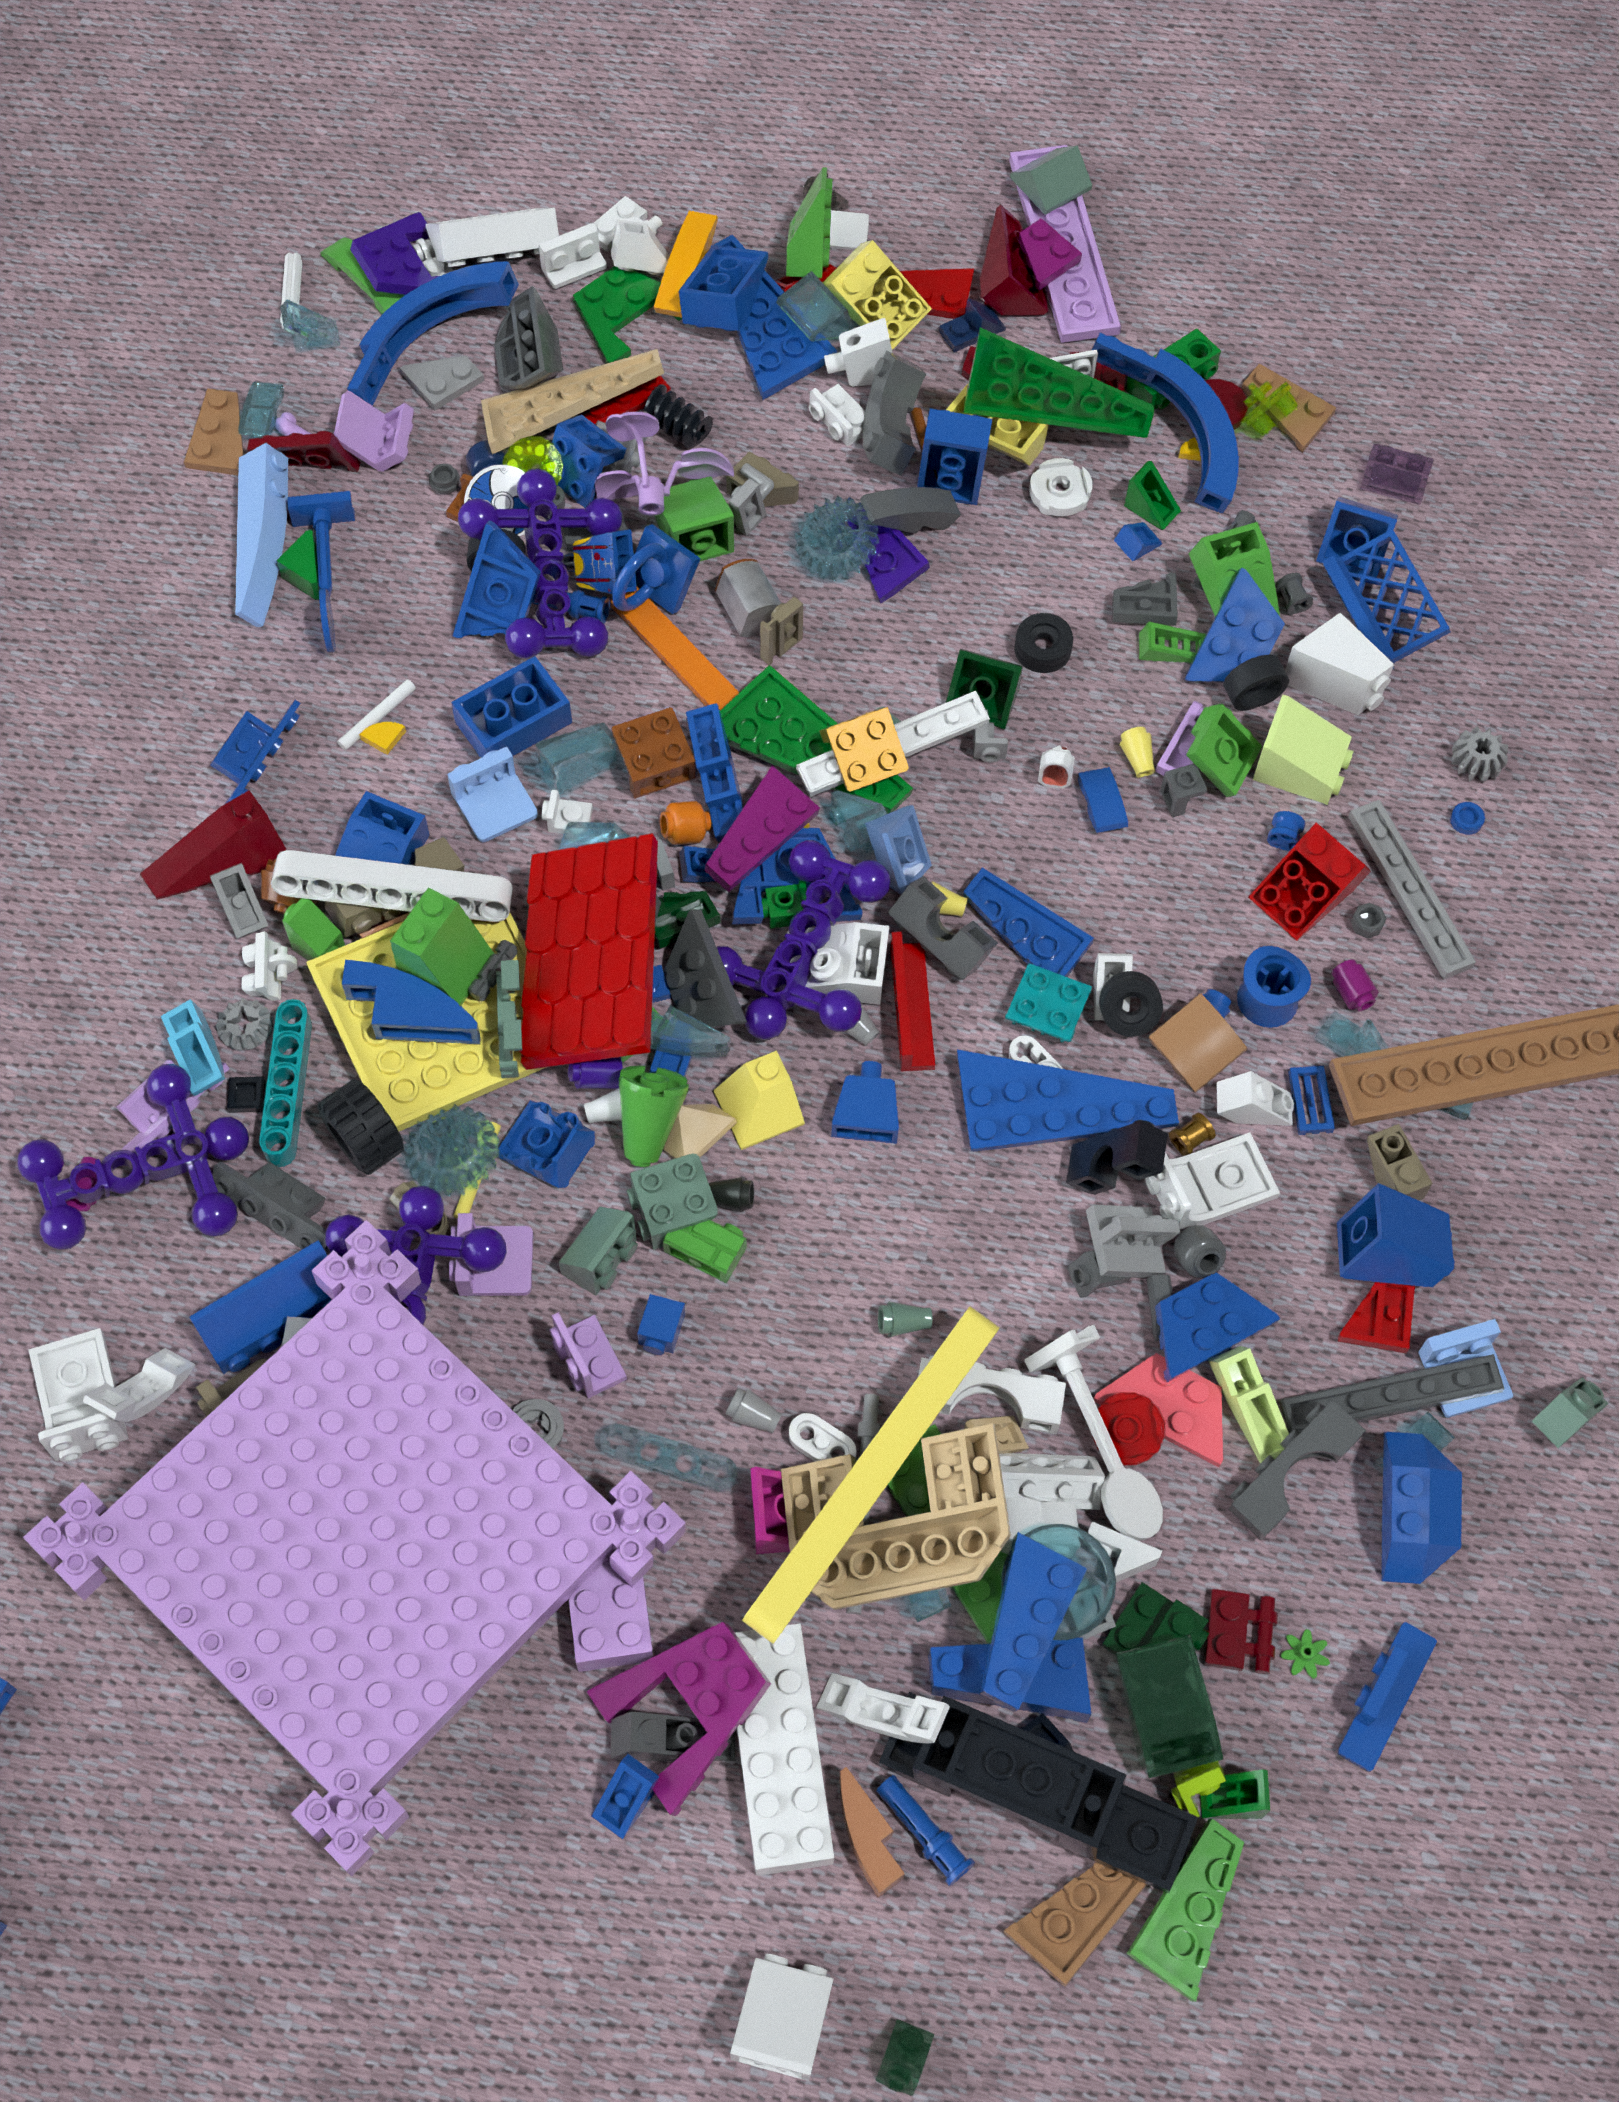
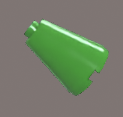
(649, 1111)

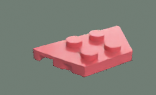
(1187, 1403)

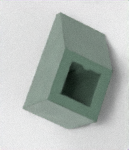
(1570, 1411)

